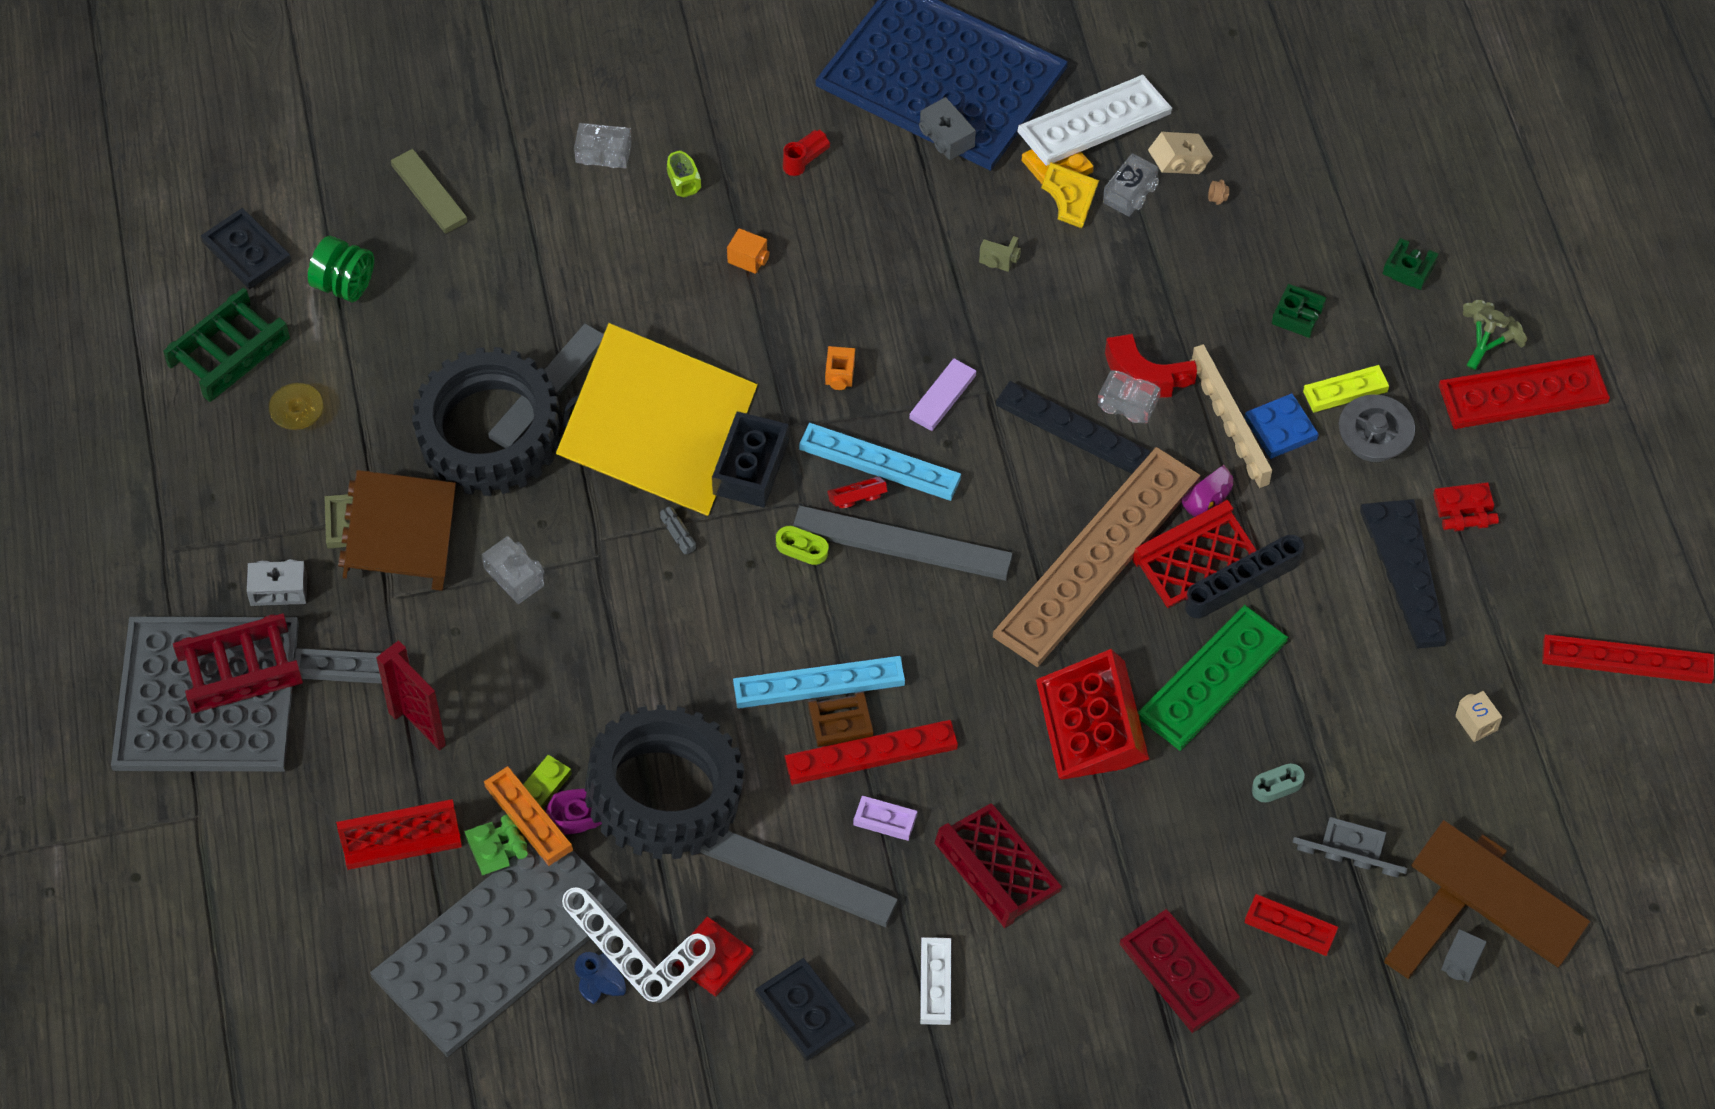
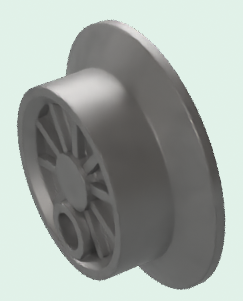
(1376, 427)

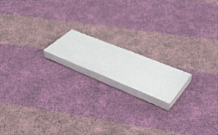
(1094, 120)

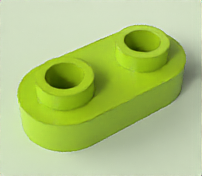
(803, 545)

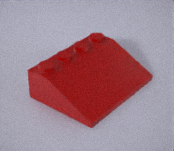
(1092, 717)

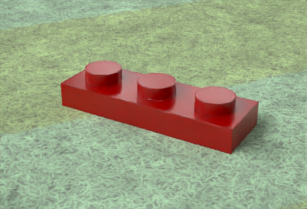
(1291, 925)

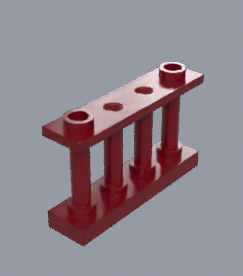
(241, 687)

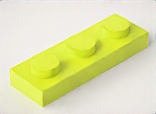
(1345, 388)

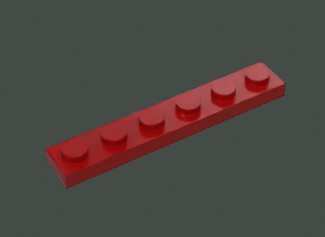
(1628, 659)
(871, 752)

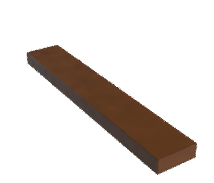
(1431, 924)

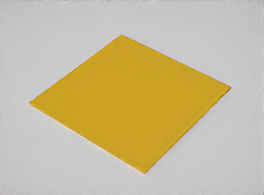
(654, 418)

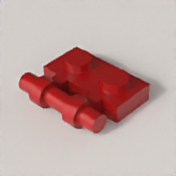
(1463, 500)

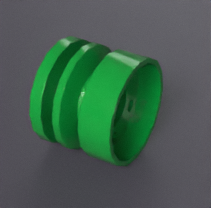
(340, 268)

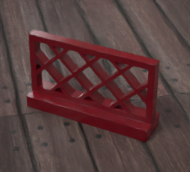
(410, 694)
(976, 871)

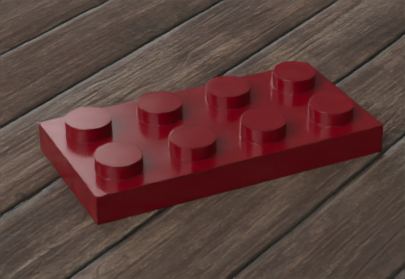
(1179, 970)

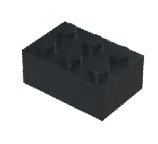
(750, 459)

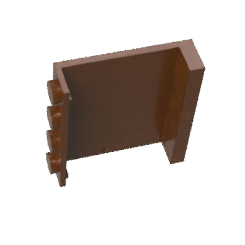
(398, 525)

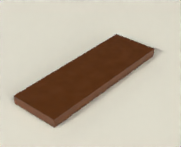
(1500, 893)

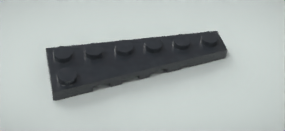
(1403, 553)

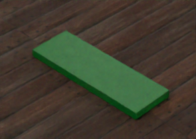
(1212, 677)

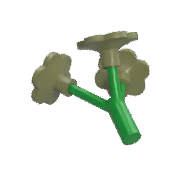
(1485, 312)

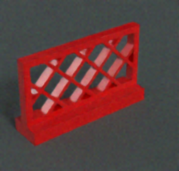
(1179, 538)
(394, 844)

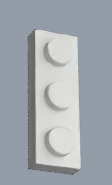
(935, 981)

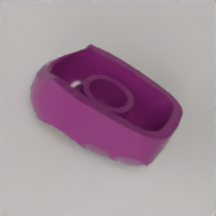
(1209, 492)
(570, 812)

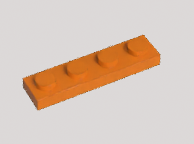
(528, 816)

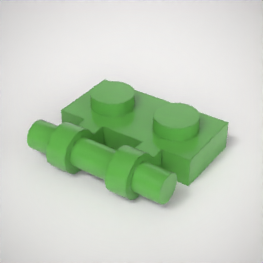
(487, 845)

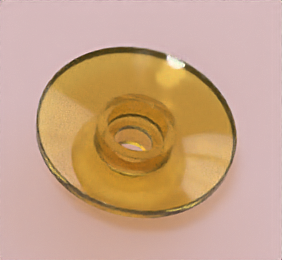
(292, 398)

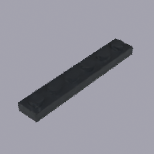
(1072, 427)

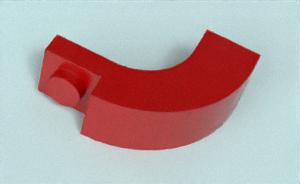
(1125, 358)

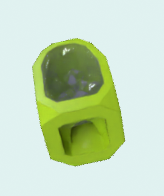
(683, 174)

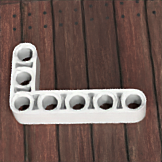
(631, 951)

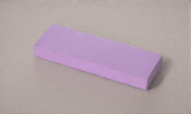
(942, 394)

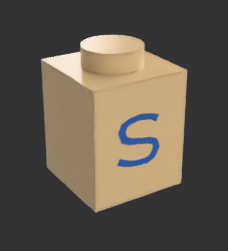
(1478, 716)

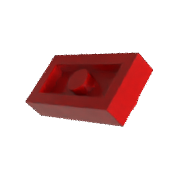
(867, 489)

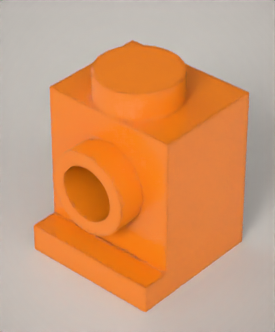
(840, 371)

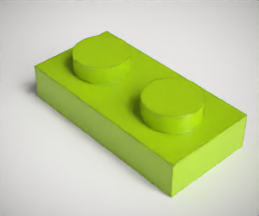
(547, 780)

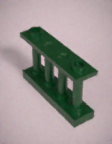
(234, 365)

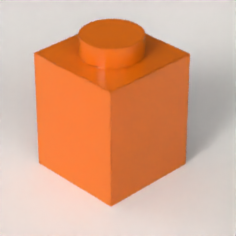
(747, 251)

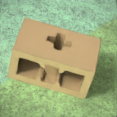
(1180, 153)

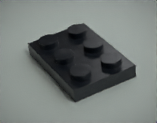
(246, 248)
(805, 1009)

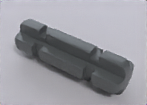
(678, 530)

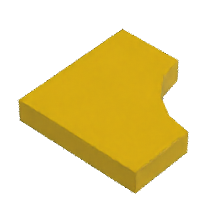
(1071, 191)

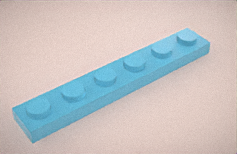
(880, 461)
(818, 682)

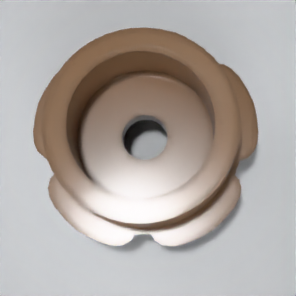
(1218, 192)

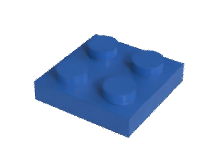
(1281, 426)

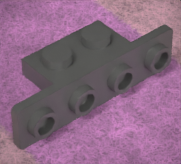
(1352, 842)

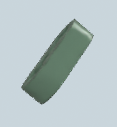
(1276, 779)

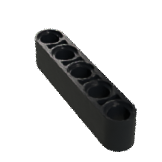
(1238, 586)

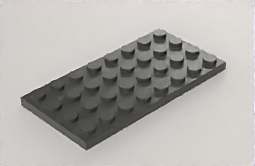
(492, 946)

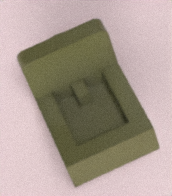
(998, 255)

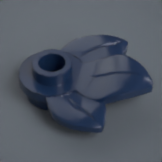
(603, 979)

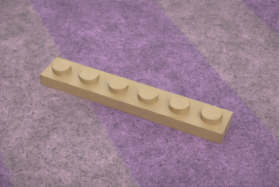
(1234, 422)

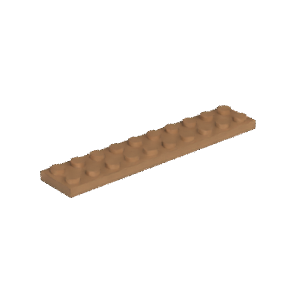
(1096, 557)

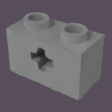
(277, 583)

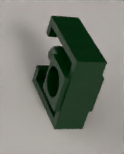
(1409, 268)
(1289, 317)

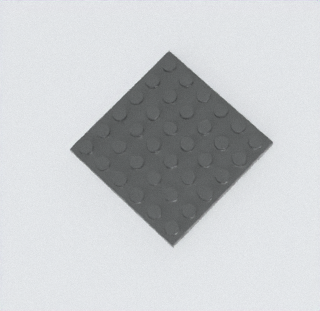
(154, 716)

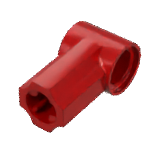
(799, 154)

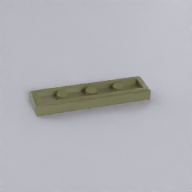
(429, 191)

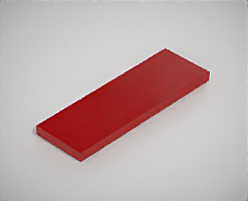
(1523, 391)

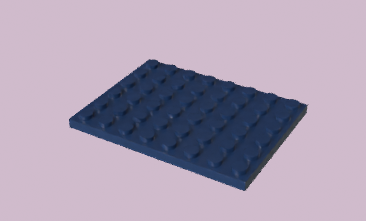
(927, 51)

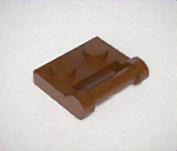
(840, 726)

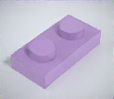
(885, 818)

